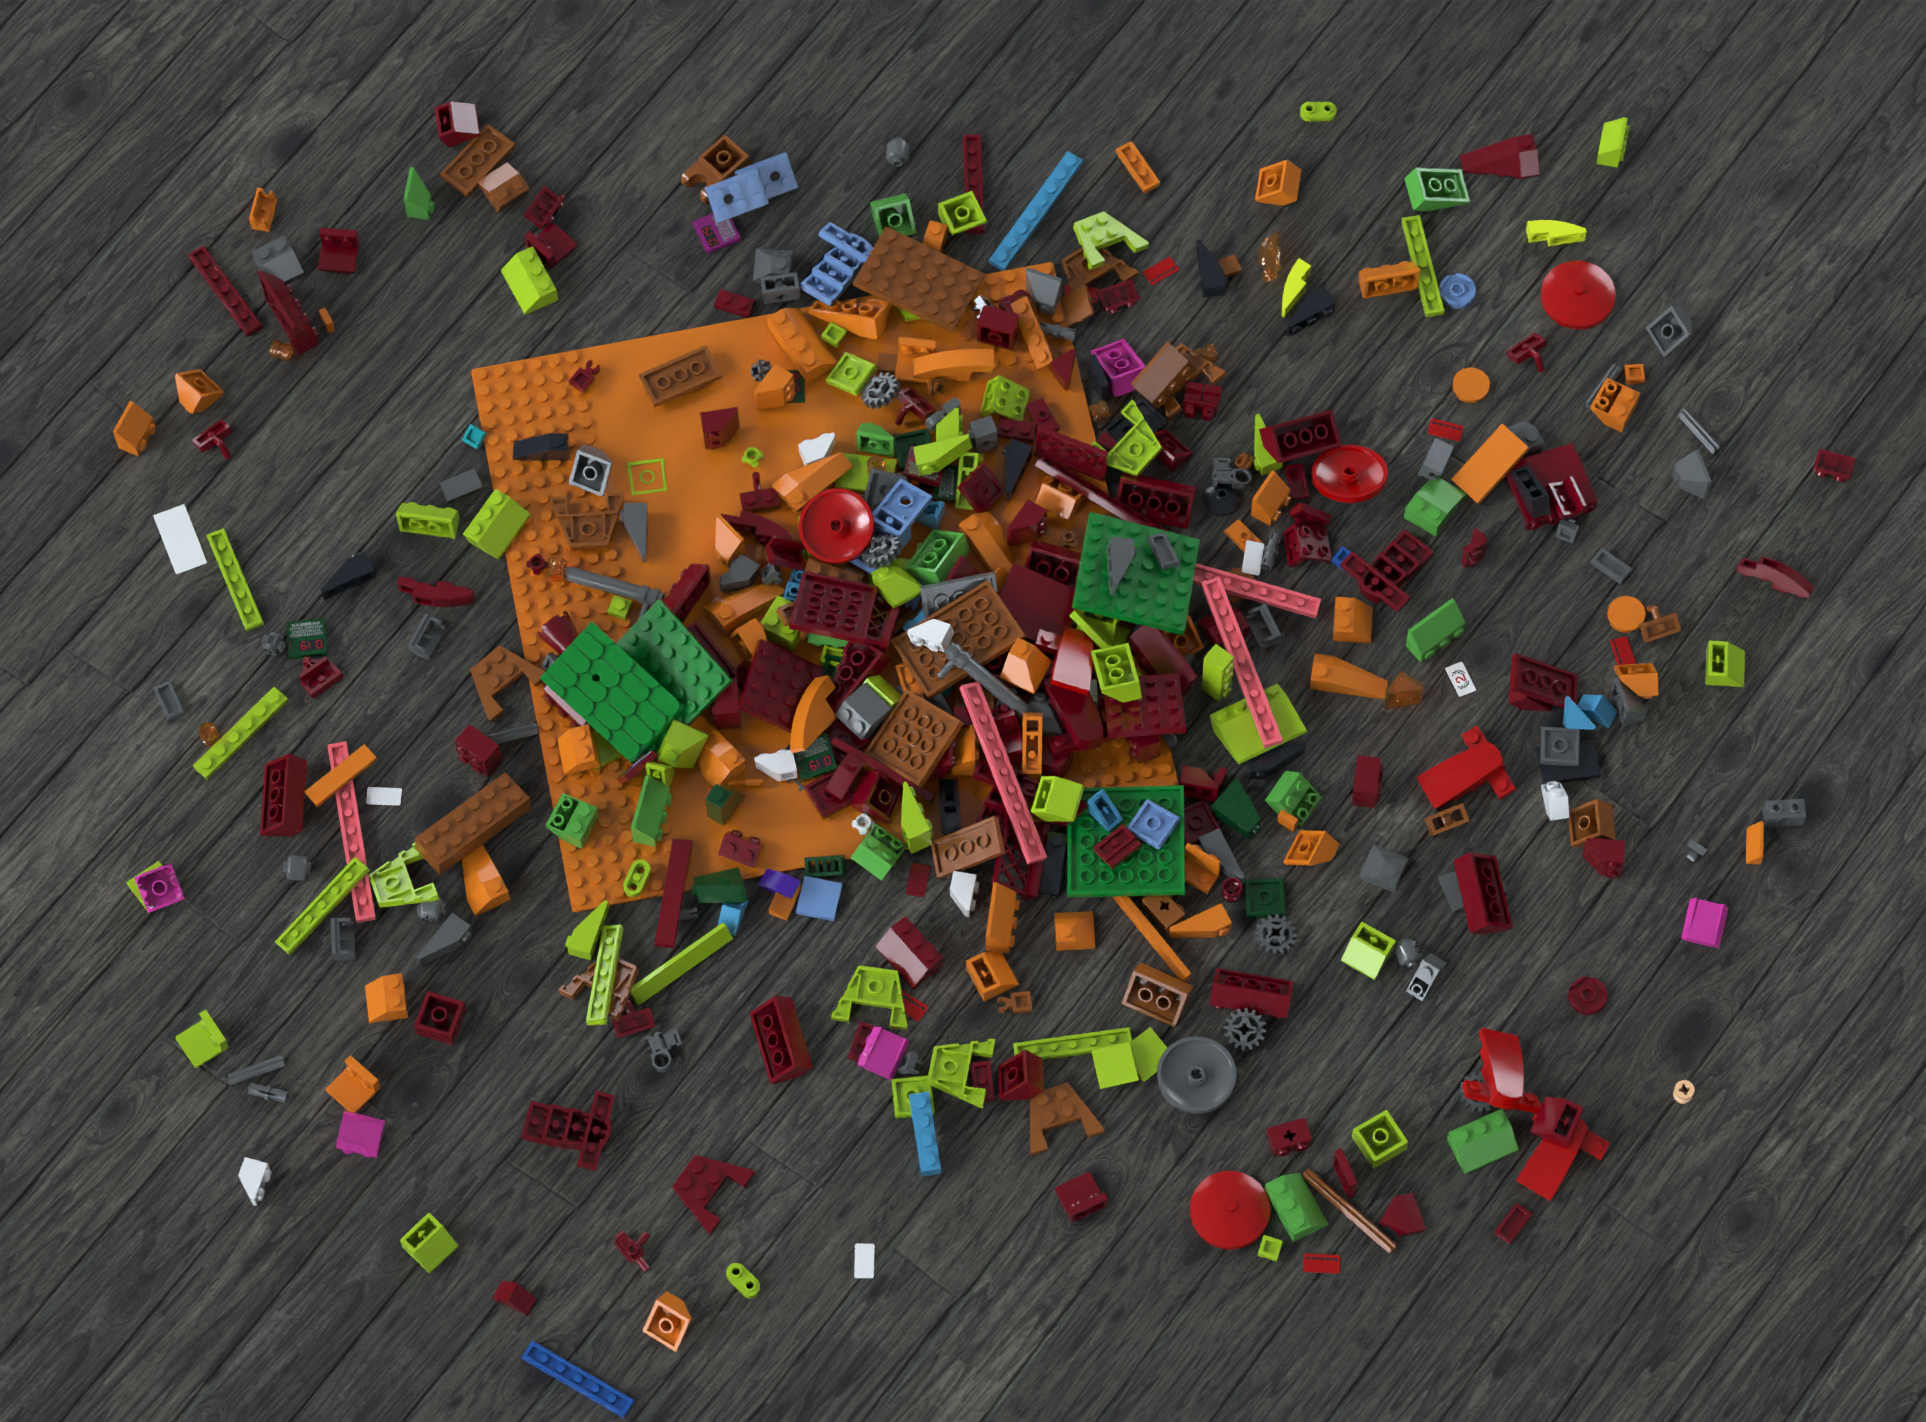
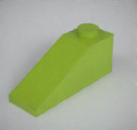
(939, 454)
(1262, 459)
(967, 464)
(661, 772)
(587, 933)

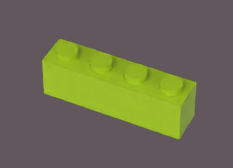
(1217, 673)

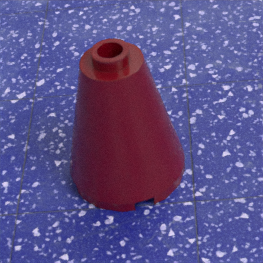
(559, 632)

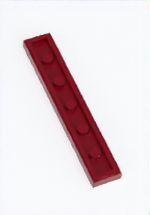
(973, 173)
(225, 291)
(885, 770)
(673, 893)

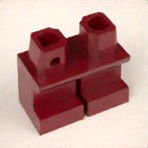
(1207, 406)

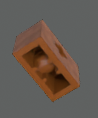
(1446, 819)
(1163, 918)

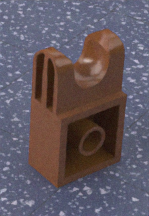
(716, 165)

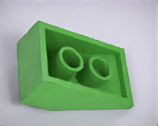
(1436, 189)
(1433, 505)

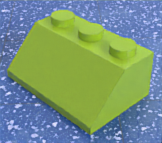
(529, 281)
(428, 520)
(496, 524)
(1117, 673)

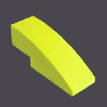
(1554, 232)
(1295, 285)

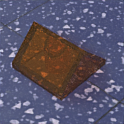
(1403, 692)

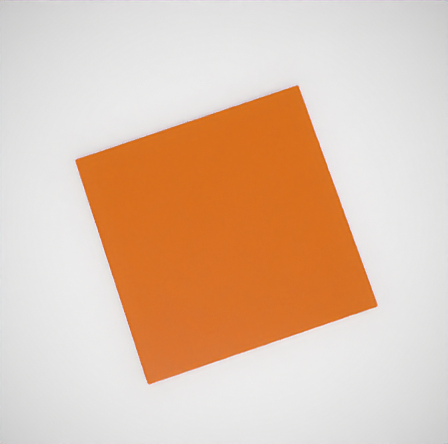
(618, 417)

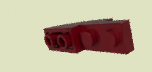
(761, 527)
(1783, 577)
(441, 595)

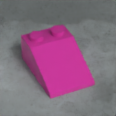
(1119, 366)

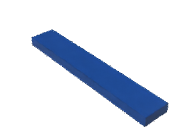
(578, 1379)

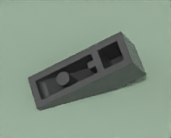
(636, 524)
(1120, 555)
(1215, 844)
(447, 939)

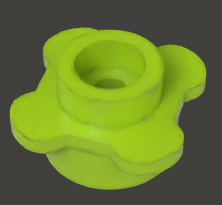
(752, 452)

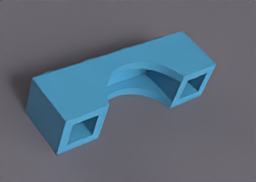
(925, 1134)

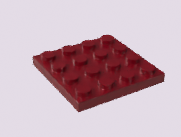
(833, 607)
(776, 684)
(1155, 714)

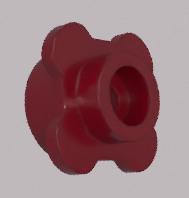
(533, 561)

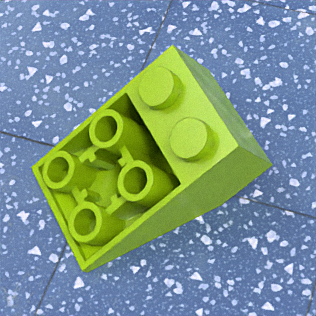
(915, 829)

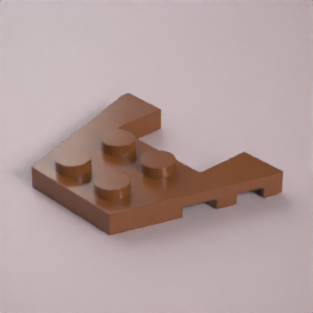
(1079, 274)
(1200, 364)
(588, 529)
(498, 672)
(623, 983)
(1056, 1108)

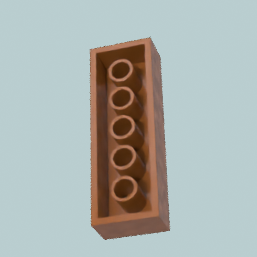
(472, 823)

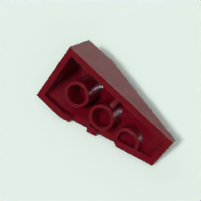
(1509, 158)
(856, 665)

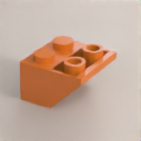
(1615, 404)
(966, 751)
(991, 974)

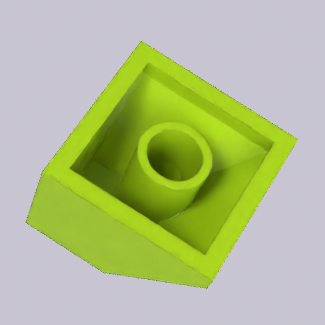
(961, 213)
(895, 585)
(682, 745)

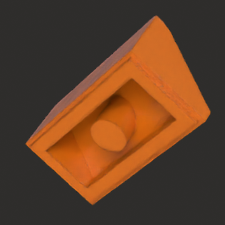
(1755, 843)
(782, 906)

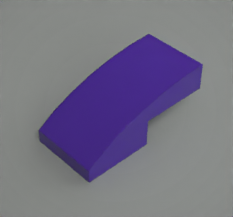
(779, 882)

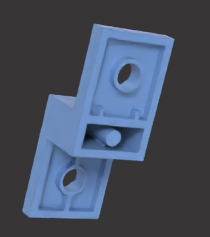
(751, 187)
(896, 518)

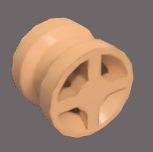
(1680, 1094)

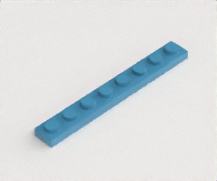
(1035, 211)

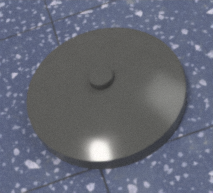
(1196, 1075)

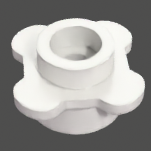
(863, 818)

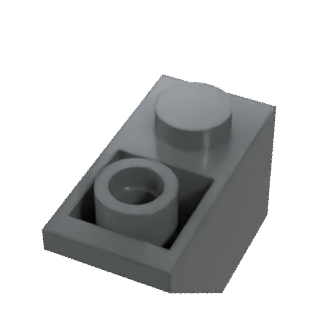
(740, 575)
(1426, 976)

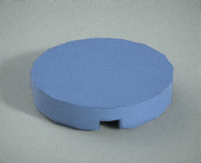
(1457, 291)

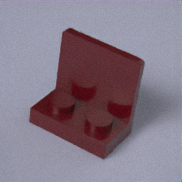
(550, 244)
(338, 250)
(1306, 542)
(1010, 731)
(1081, 1197)

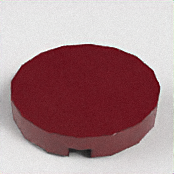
(1587, 995)

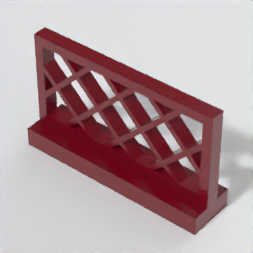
(1071, 454)
(889, 622)
(1033, 871)

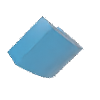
(793, 585)

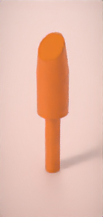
(749, 782)

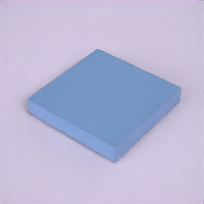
(1153, 824)
(819, 898)

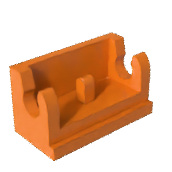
(263, 210)

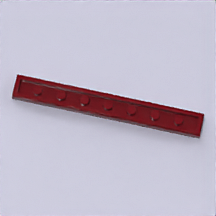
(1094, 493)

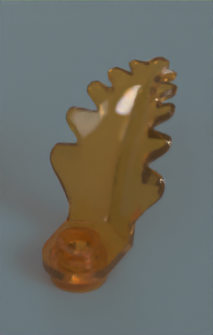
(1270, 257)

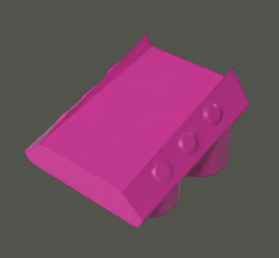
(159, 888)
(1704, 922)
(883, 1052)
(360, 1134)

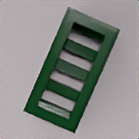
(841, 860)

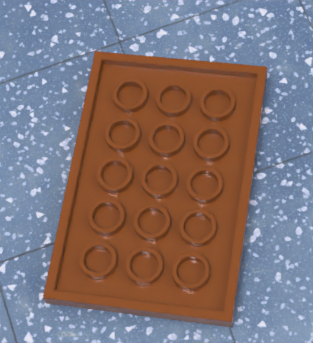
(919, 279)
(980, 626)

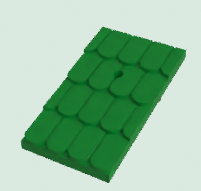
(612, 692)

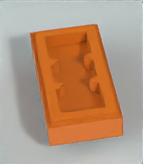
(1240, 534)

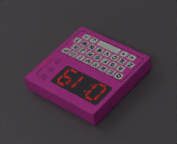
(714, 234)

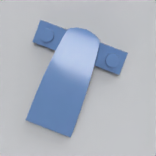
(839, 265)

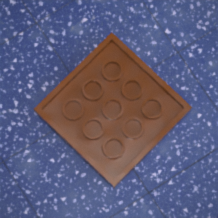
(914, 738)

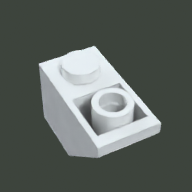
(817, 448)
(933, 634)
(778, 765)
(1555, 800)
(962, 891)
(253, 1178)

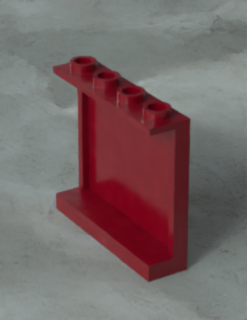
(1553, 467)
(1037, 603)

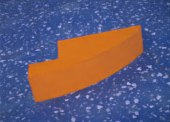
(954, 364)
(812, 714)

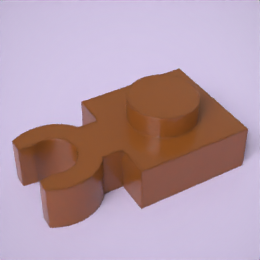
(1019, 1003)

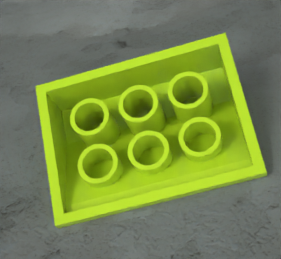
(1238, 731)

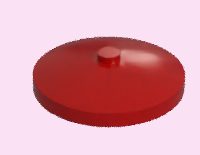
(1578, 295)
(1349, 473)
(836, 526)
(1230, 1210)

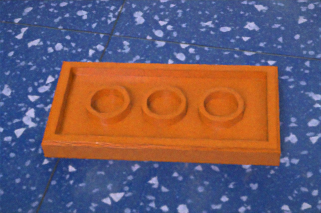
(1490, 463)

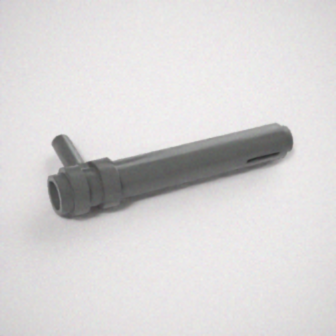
(641, 594)
(964, 660)

